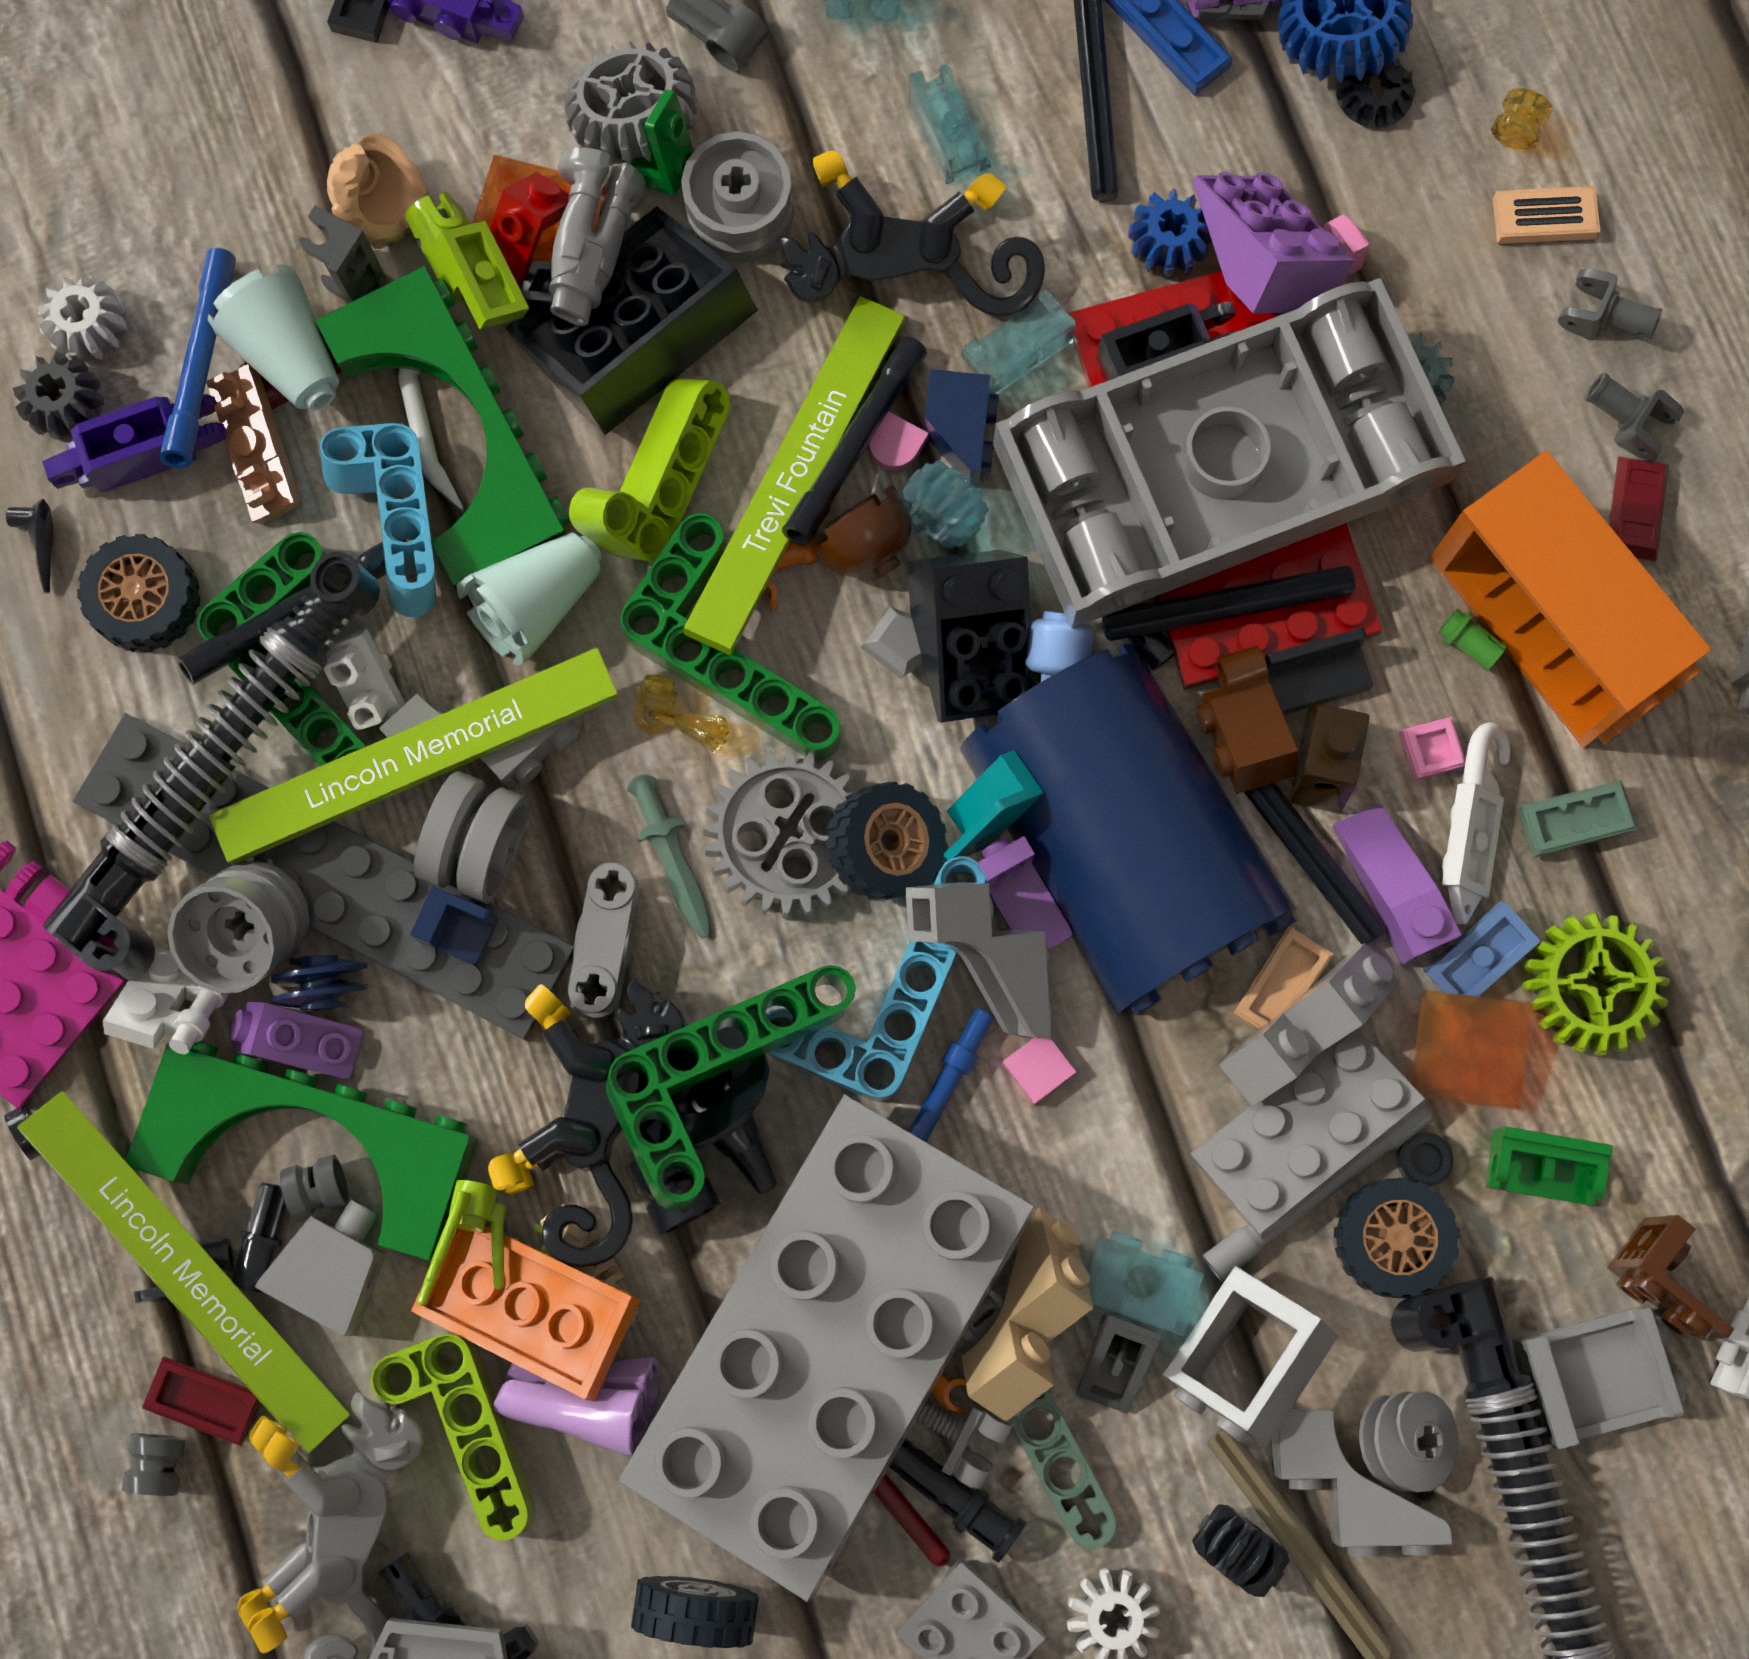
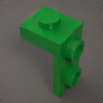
(669, 144)

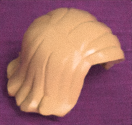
(374, 187)

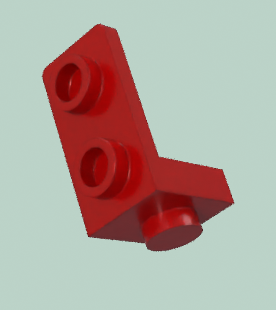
(521, 217)

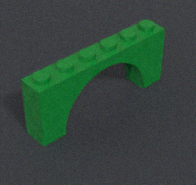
(412, 329)
(205, 1097)

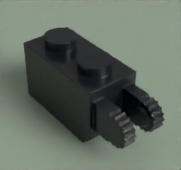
(1159, 337)

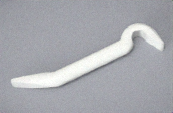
(419, 423)

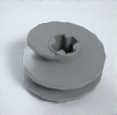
(1409, 1441)

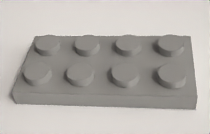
(1307, 1132)

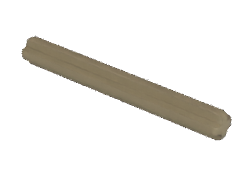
(1301, 1546)

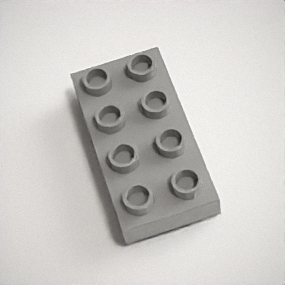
(1226, 451)
(827, 1347)

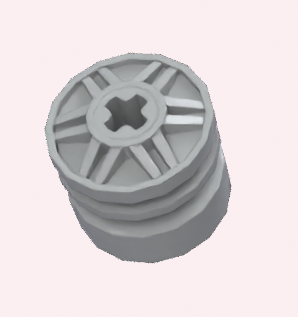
(238, 926)

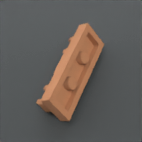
(254, 444)

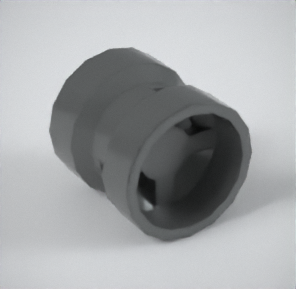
(314, 1187)
(153, 1464)

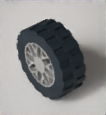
(694, 1612)

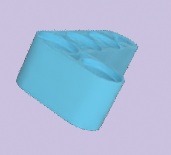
(365, 462)

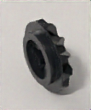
(1391, 107)

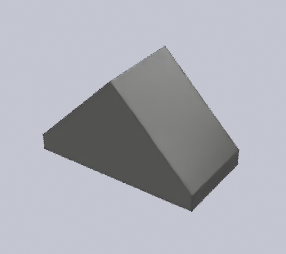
(1117, 1363)

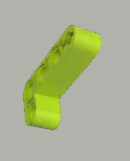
(661, 477)
(465, 1438)

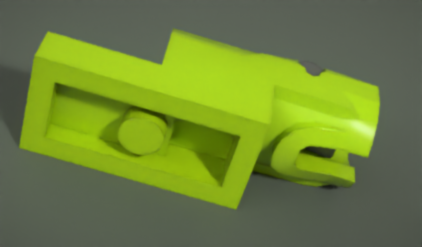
(466, 260)

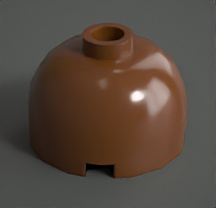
(866, 536)

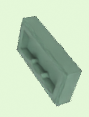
(1577, 818)

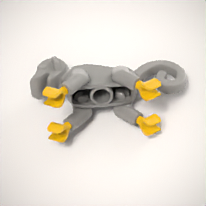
(343, 1522)

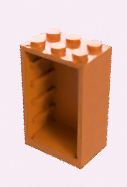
(1569, 602)

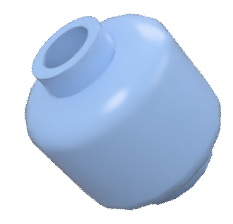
(1057, 645)

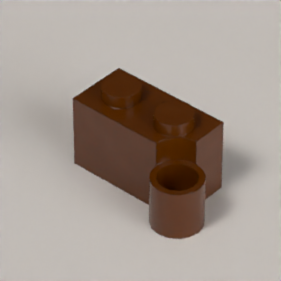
(1247, 723)

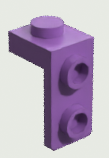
(1021, 892)
(295, 1039)

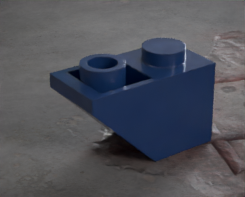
(957, 419)

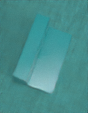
(992, 804)

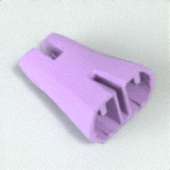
(613, 1421)

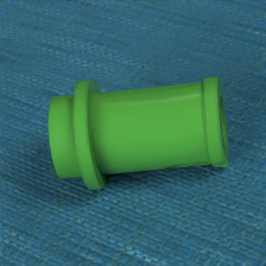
(1472, 639)

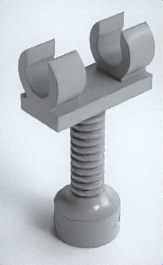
(967, 1465)

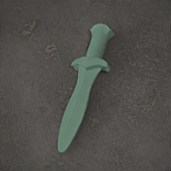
(664, 838)

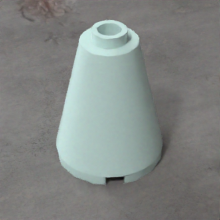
(277, 334)
(530, 593)

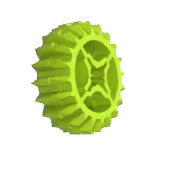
(1595, 1004)

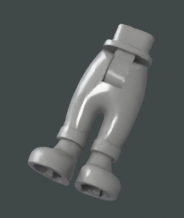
(586, 259)

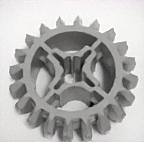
(617, 94)

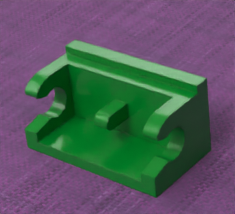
(1548, 1166)

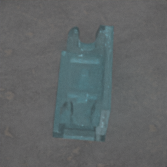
(947, 126)
(1021, 342)

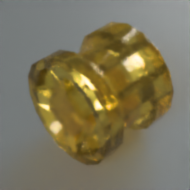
(1522, 119)

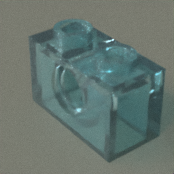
(1175, 1283)

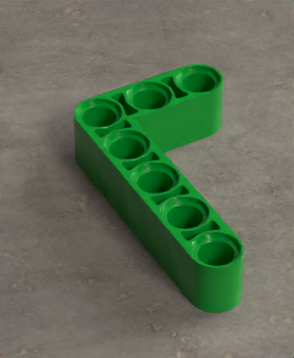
(239, 604)
(705, 670)
(711, 1060)

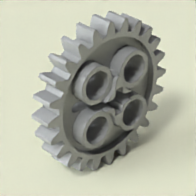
(748, 810)

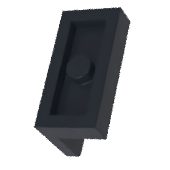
(1319, 671)

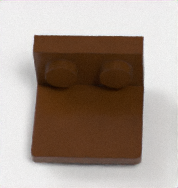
(1640, 1264)

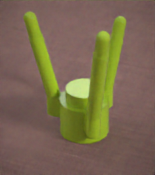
(470, 1209)

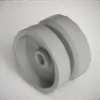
(738, 196)
(471, 837)

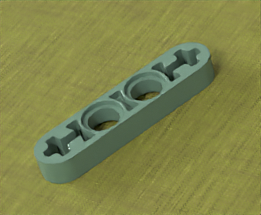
(1062, 1444)

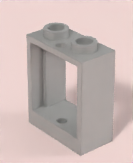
(1286, 1380)

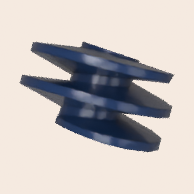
(317, 982)

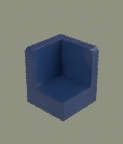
(454, 926)

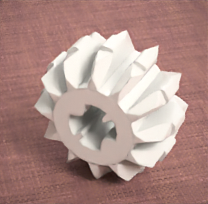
(64, 316)
(1104, 1599)

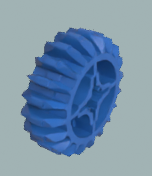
(1346, 35)

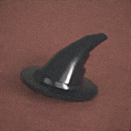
(722, 1111)

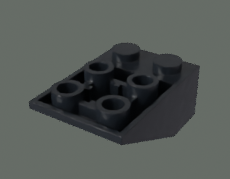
(972, 630)

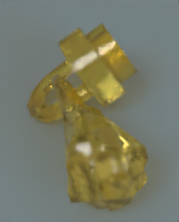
(659, 693)

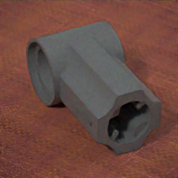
(726, 30)

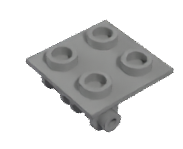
(969, 1621)

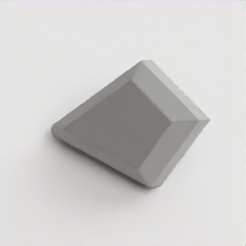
(894, 643)

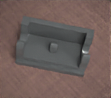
(345, 255)

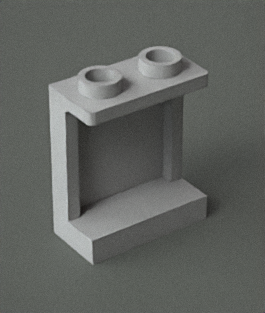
(1600, 1375)

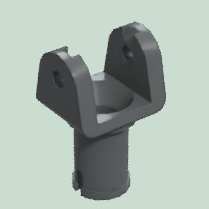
(1612, 312)
(1632, 413)

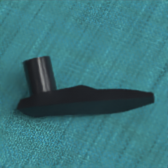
(40, 527)

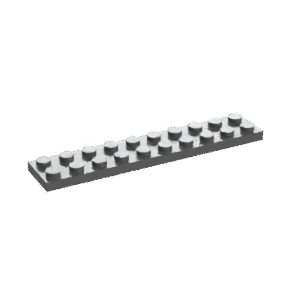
(351, 889)

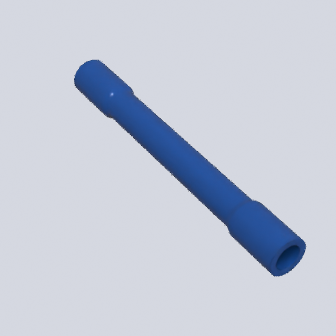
(183, 422)

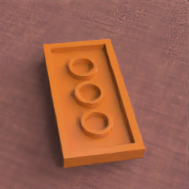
(542, 1319)

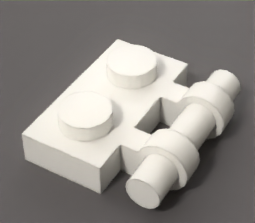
(151, 1006)

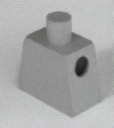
(328, 1270)

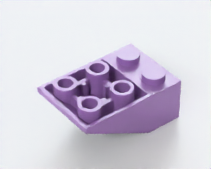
(1268, 242)

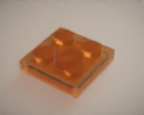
(1471, 1048)

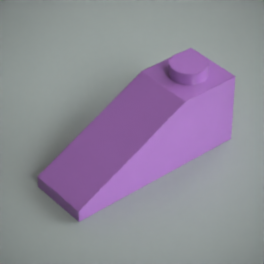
(1396, 885)

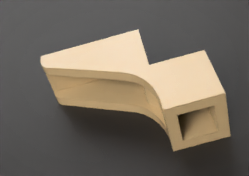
(1041, 1301)

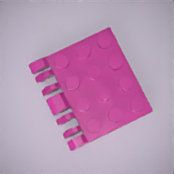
(44, 987)

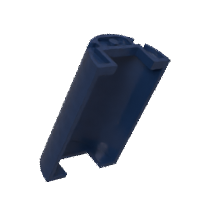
(1132, 828)

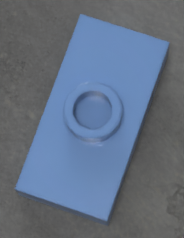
(1483, 952)

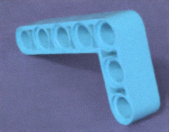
(899, 1000)

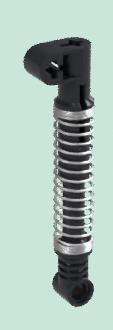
(139, 846)
(1502, 1400)

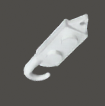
(1475, 825)

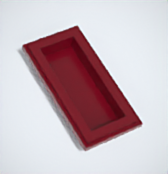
(1639, 505)
(201, 1401)

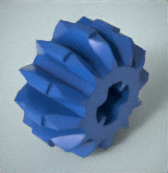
(1165, 248)

